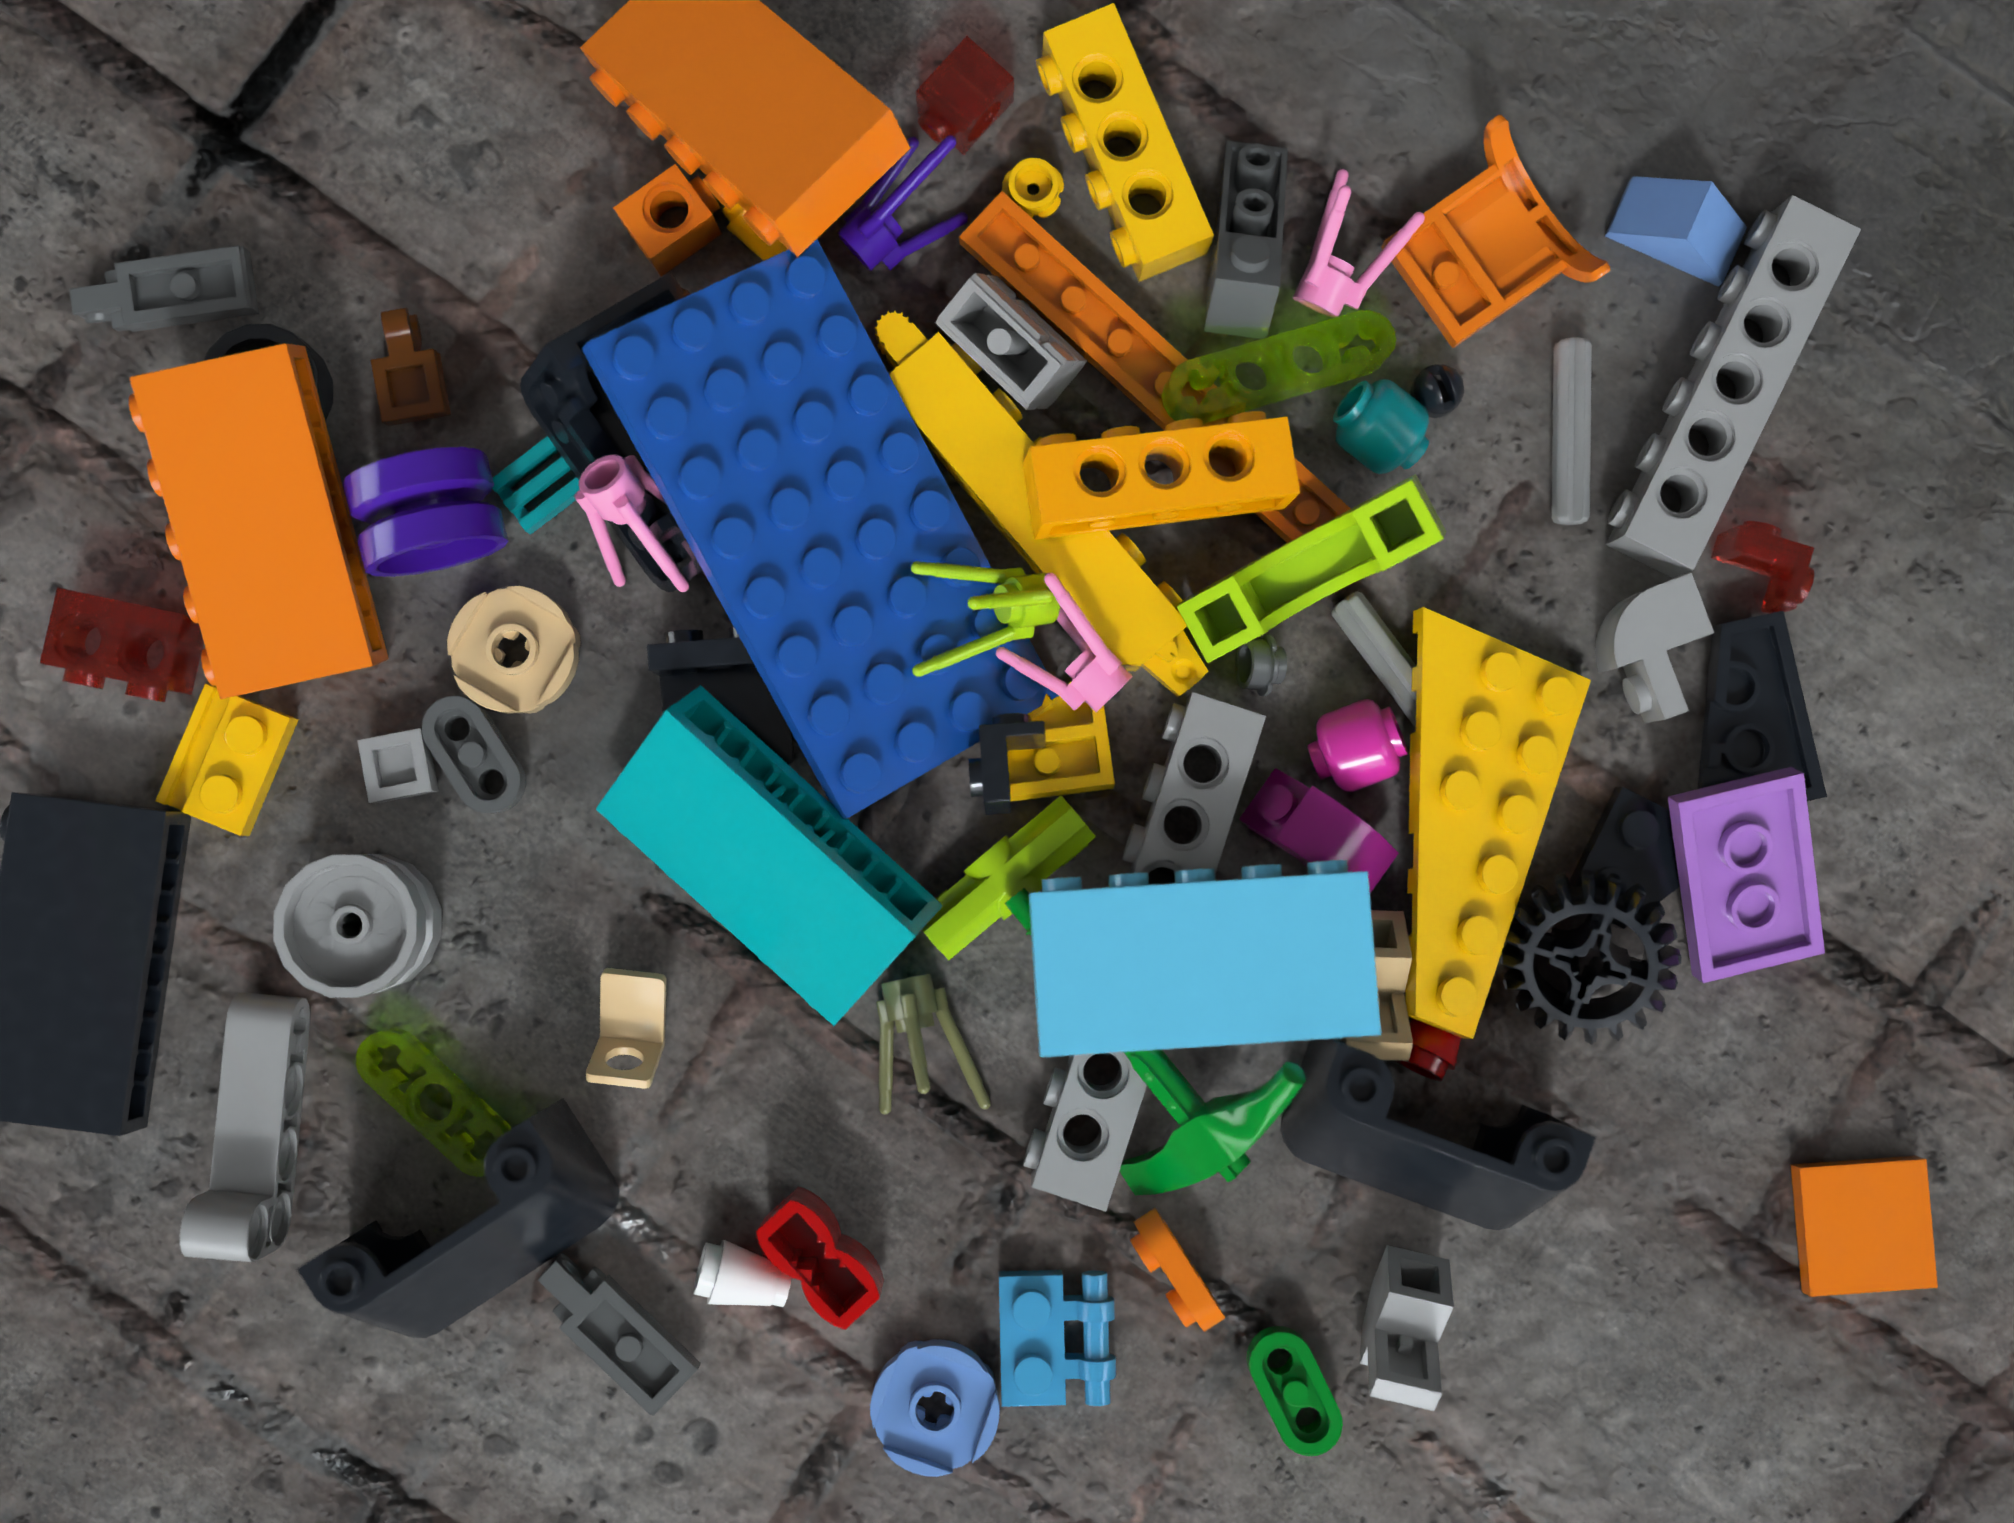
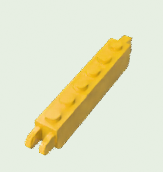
(985, 453)

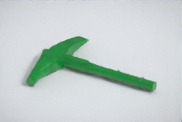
(1209, 1134)

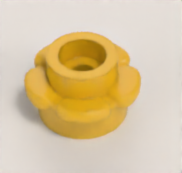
(1039, 173)

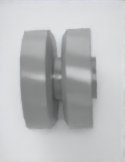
(335, 895)

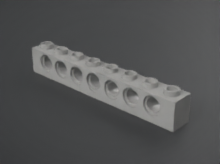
(1231, 735)

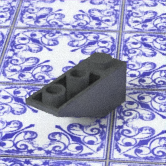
(1247, 241)

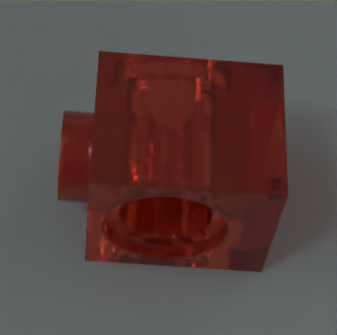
(964, 96)

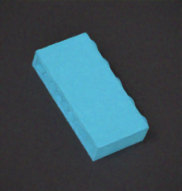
(1203, 960)

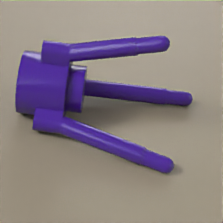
(871, 227)

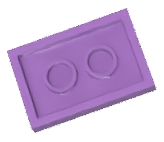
(1747, 874)

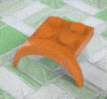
(1489, 245)

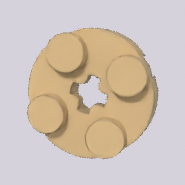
(478, 661)

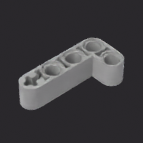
(255, 1132)

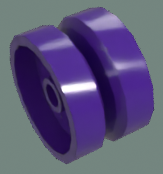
(425, 511)

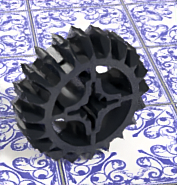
(1612, 967)

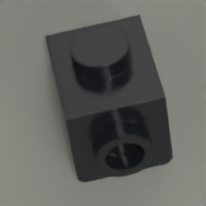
(990, 773)

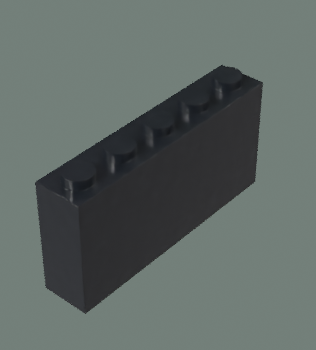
(85, 958)

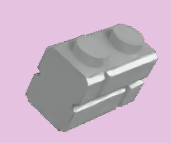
(1010, 341)

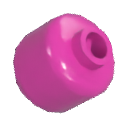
(1358, 745)

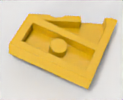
(1073, 756)

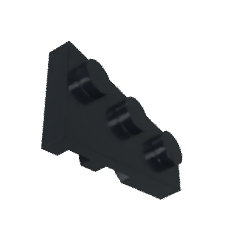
(1756, 706)

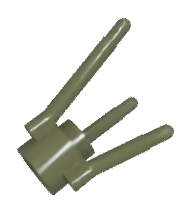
(911, 1007)

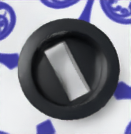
(1427, 391)

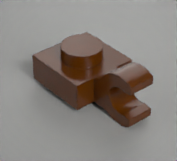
(409, 380)

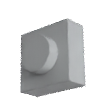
(397, 766)

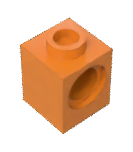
(670, 246)

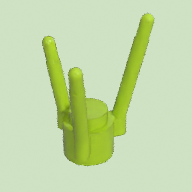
(1018, 600)

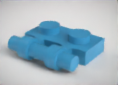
(1033, 1338)

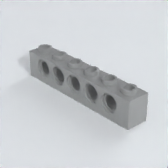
(1813, 252)

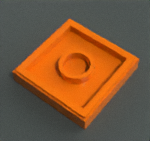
(1864, 1226)

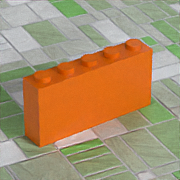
(748, 109)
(258, 519)

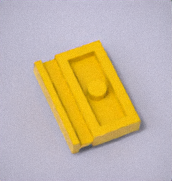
(227, 761)

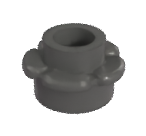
(1260, 665)

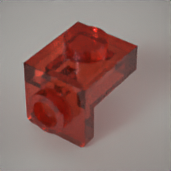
(1763, 550)

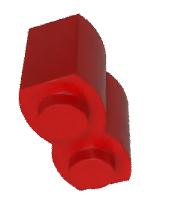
(834, 1269)

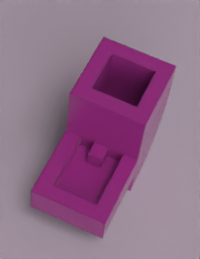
(1316, 827)

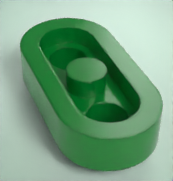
(1293, 1388)

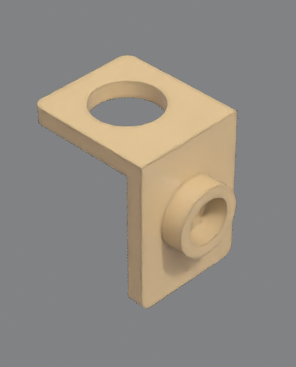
(629, 1025)

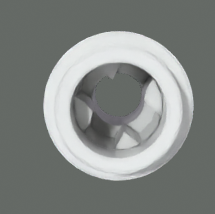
(739, 1277)

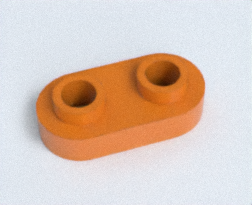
(1190, 1295)

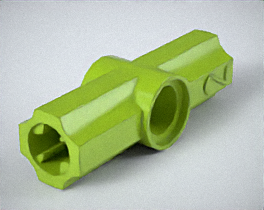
(1003, 871)

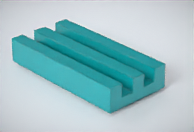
(520, 469)

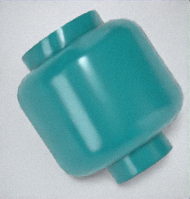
(1382, 426)

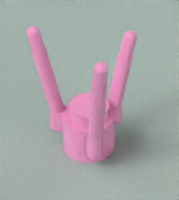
(1327, 278)
(616, 492)
(1095, 672)

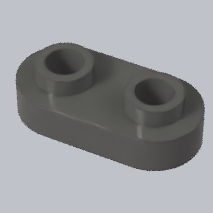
(473, 758)

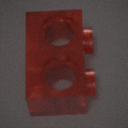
(126, 636)

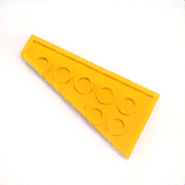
(1479, 793)

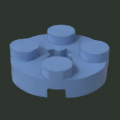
(953, 1439)

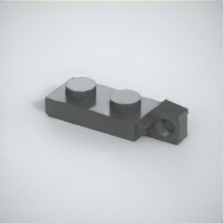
(171, 290)
(618, 1333)

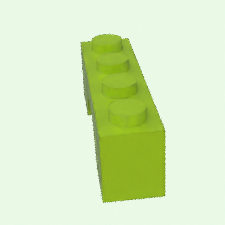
(1312, 567)

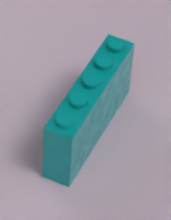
(766, 854)

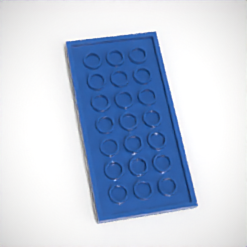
(806, 516)

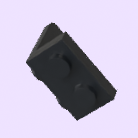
(728, 675)

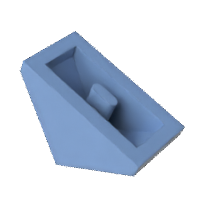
(1679, 225)

